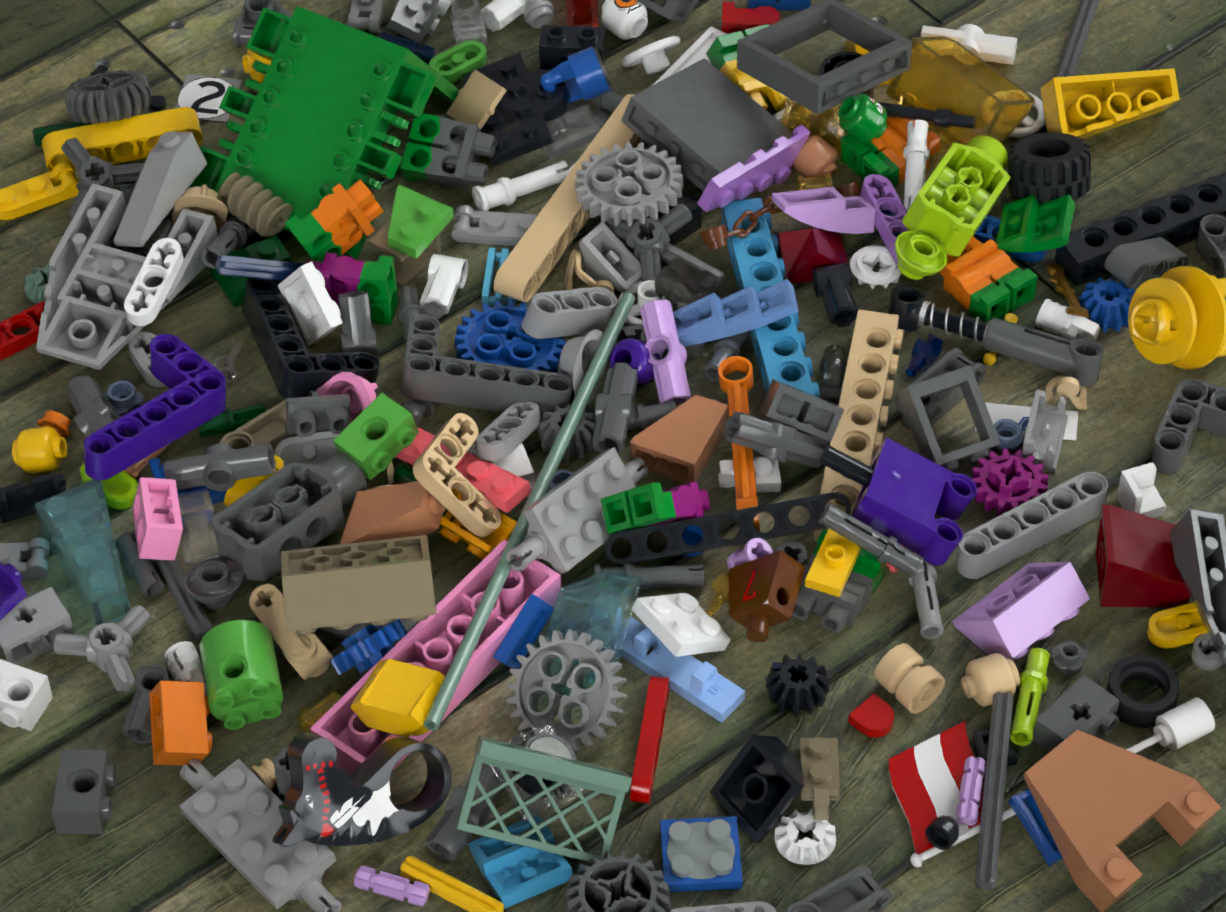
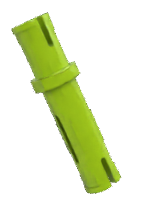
(1032, 686)

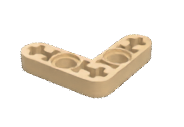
(444, 469)

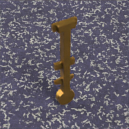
(1063, 287)

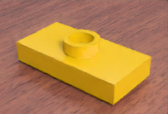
(832, 564)

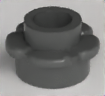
(1068, 664)

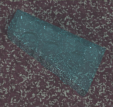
(85, 546)

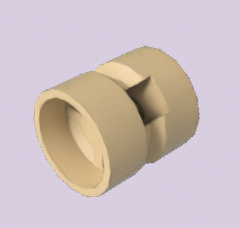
(903, 673)

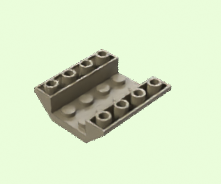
(357, 584)

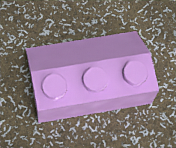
(1023, 609)

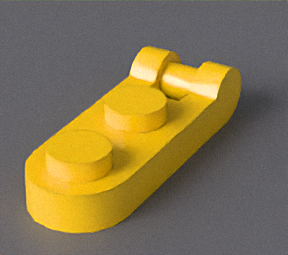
(38, 192)
(1175, 626)

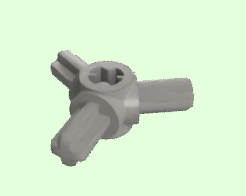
(108, 646)

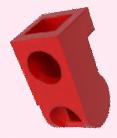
(745, 18)

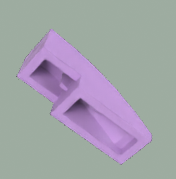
(828, 210)

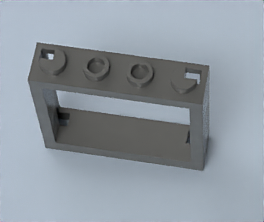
(887, 58)

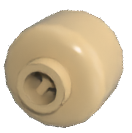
(988, 676)

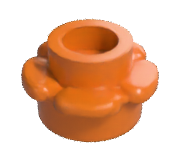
(57, 421)

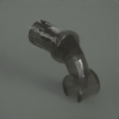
(832, 367)

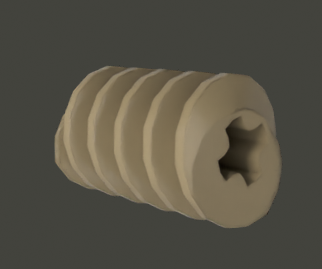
(254, 204)

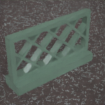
(548, 767)

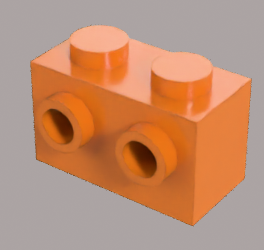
(179, 723)

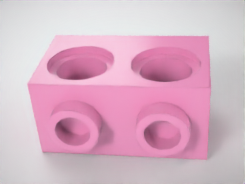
(157, 519)

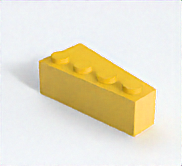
(1106, 101)

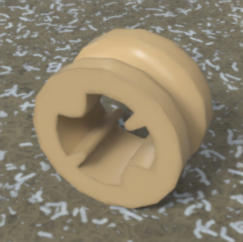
(266, 773)

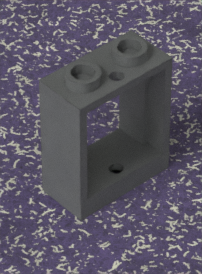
(911, 401)

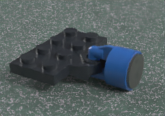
(537, 98)

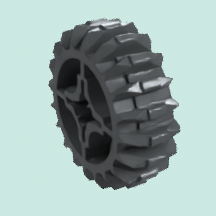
(108, 96)
(614, 878)

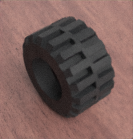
(1049, 167)

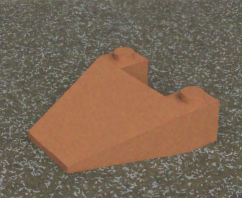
(1101, 796)

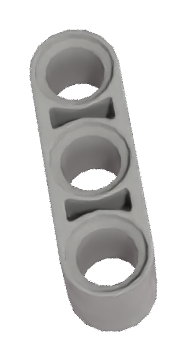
(568, 312)

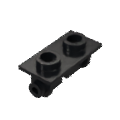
(19, 500)

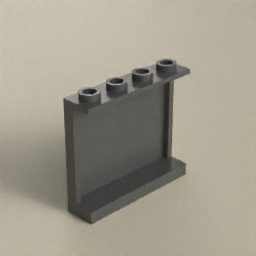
(702, 122)

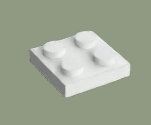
(310, 303)
(681, 624)

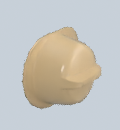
(203, 201)

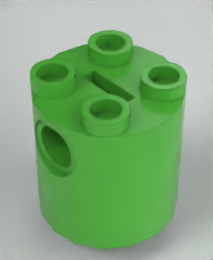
(241, 673)

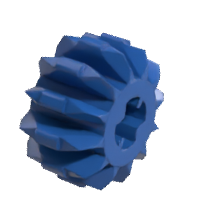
(1107, 303)

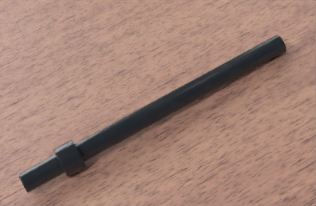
(941, 117)

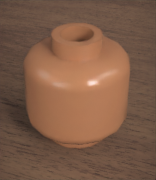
(816, 158)

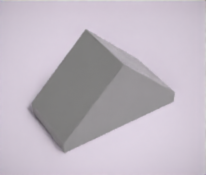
(609, 259)

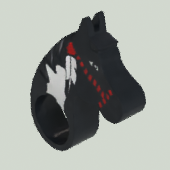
(355, 809)

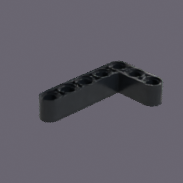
(284, 351)

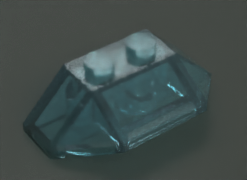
(596, 607)

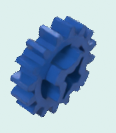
(368, 647)

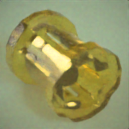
(813, 182)

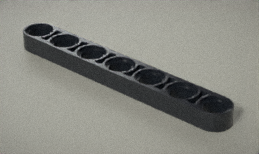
(709, 527)

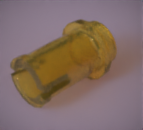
(311, 715)

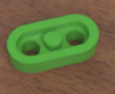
(460, 60)

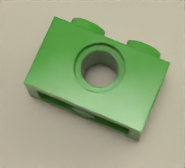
(380, 419)

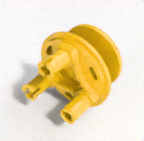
(1180, 318)

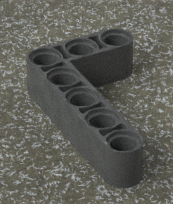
(473, 382)
(1191, 408)

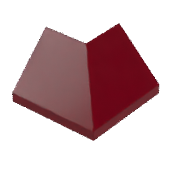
(808, 249)

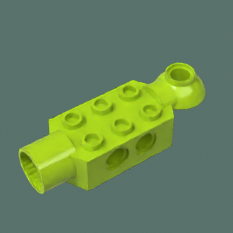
(951, 206)

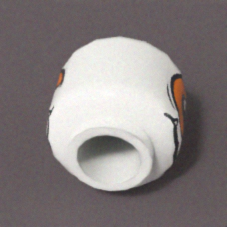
(624, 18)

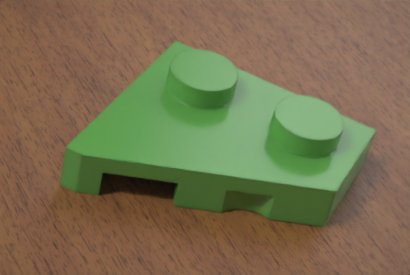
(416, 221)

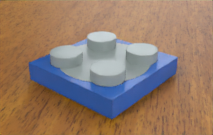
(701, 854)

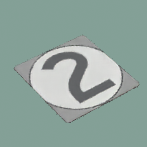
(205, 96)

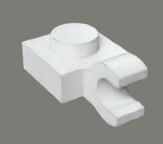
(766, 474)

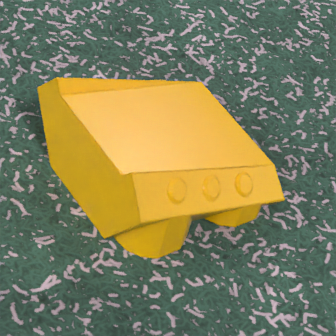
(397, 697)

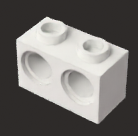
(22, 695)

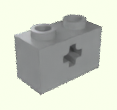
(33, 626)

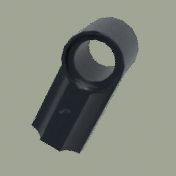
(835, 288)

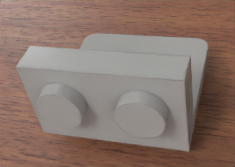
(417, 17)

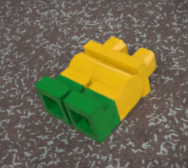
(724, 58)

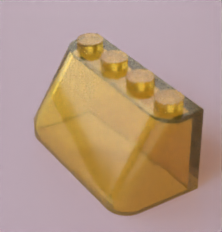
(956, 79)

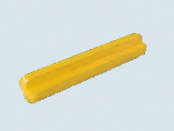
(449, 887)

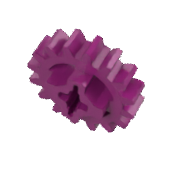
(1008, 481)

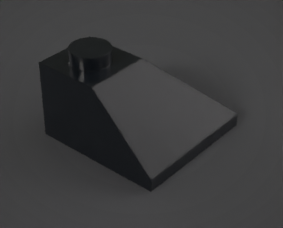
(760, 784)

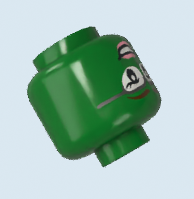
(862, 117)

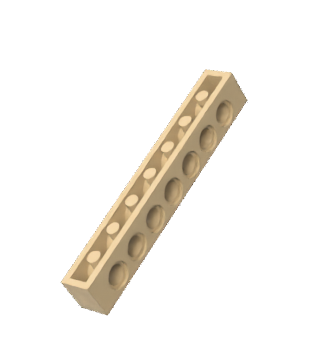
(863, 398)

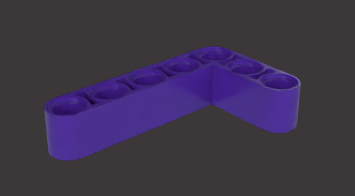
(193, 398)

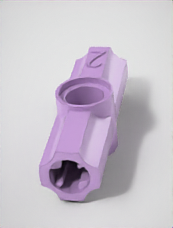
(661, 334)

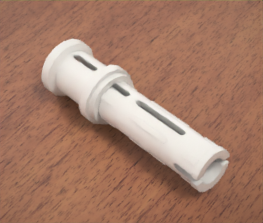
(507, 190)

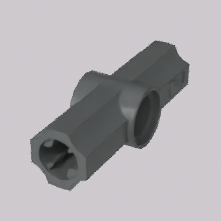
(91, 406)
(615, 408)
(774, 439)
(221, 466)
(446, 840)

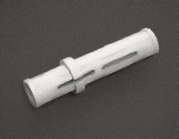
(916, 156)

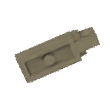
(820, 773)

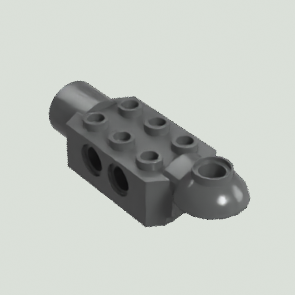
(281, 514)

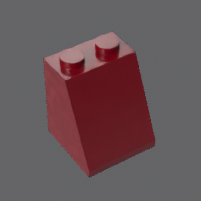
(1136, 561)

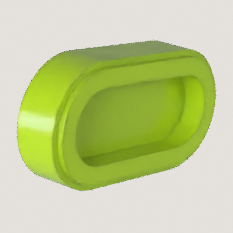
(118, 490)

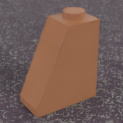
(682, 440)
(392, 513)

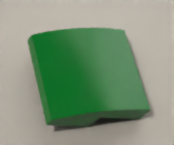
(1035, 226)

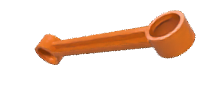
(742, 456)

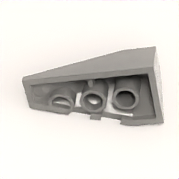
(162, 180)

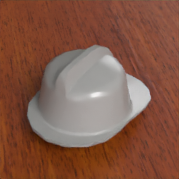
(577, 357)

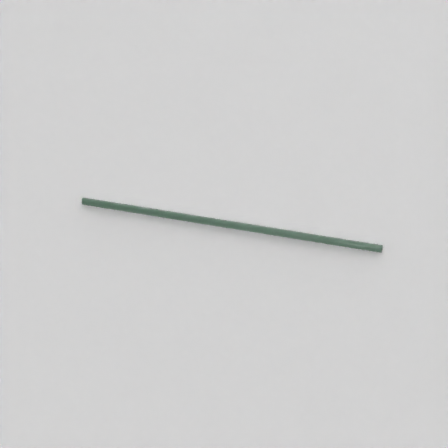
(539, 489)

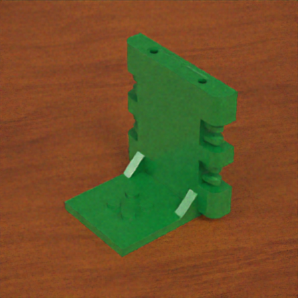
(320, 110)

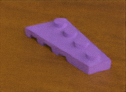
(756, 173)

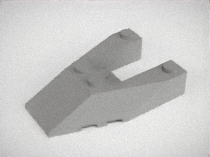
(91, 280)

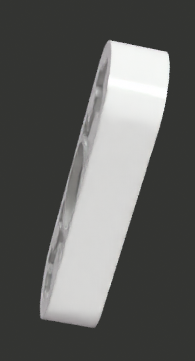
(154, 295)

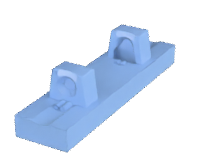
(688, 676)

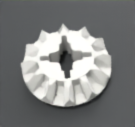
(865, 260)
(805, 850)

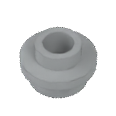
(539, 13)

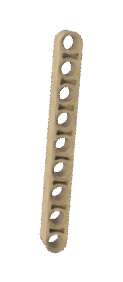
(558, 220)

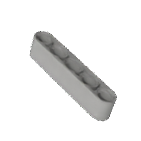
(1031, 525)

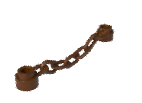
(717, 236)

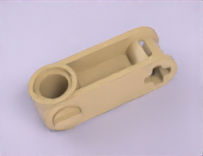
(303, 651)

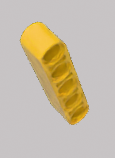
(122, 139)

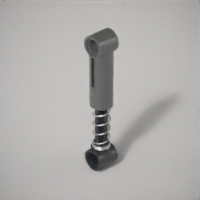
(1073, 358)

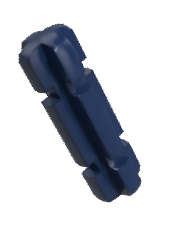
(425, 52)

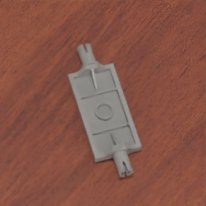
(570, 517)
(240, 821)

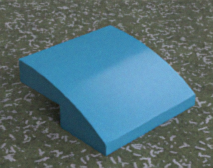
(518, 870)

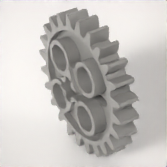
(629, 183)
(536, 679)

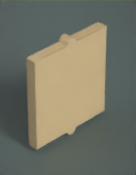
(476, 100)

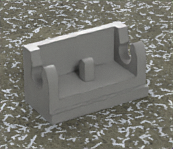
(1045, 431)

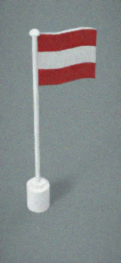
(931, 773)

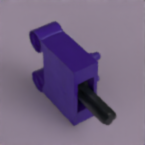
(903, 495)

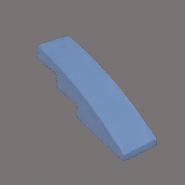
(738, 313)

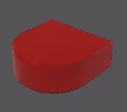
(873, 717)

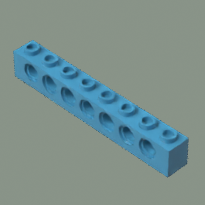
(755, 264)

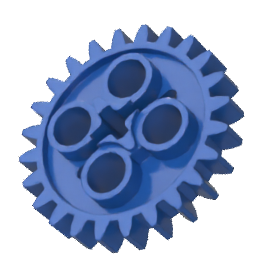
(498, 339)

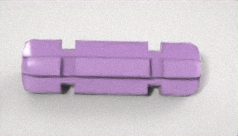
(971, 791)
(391, 886)

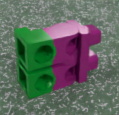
(377, 278)
(652, 506)

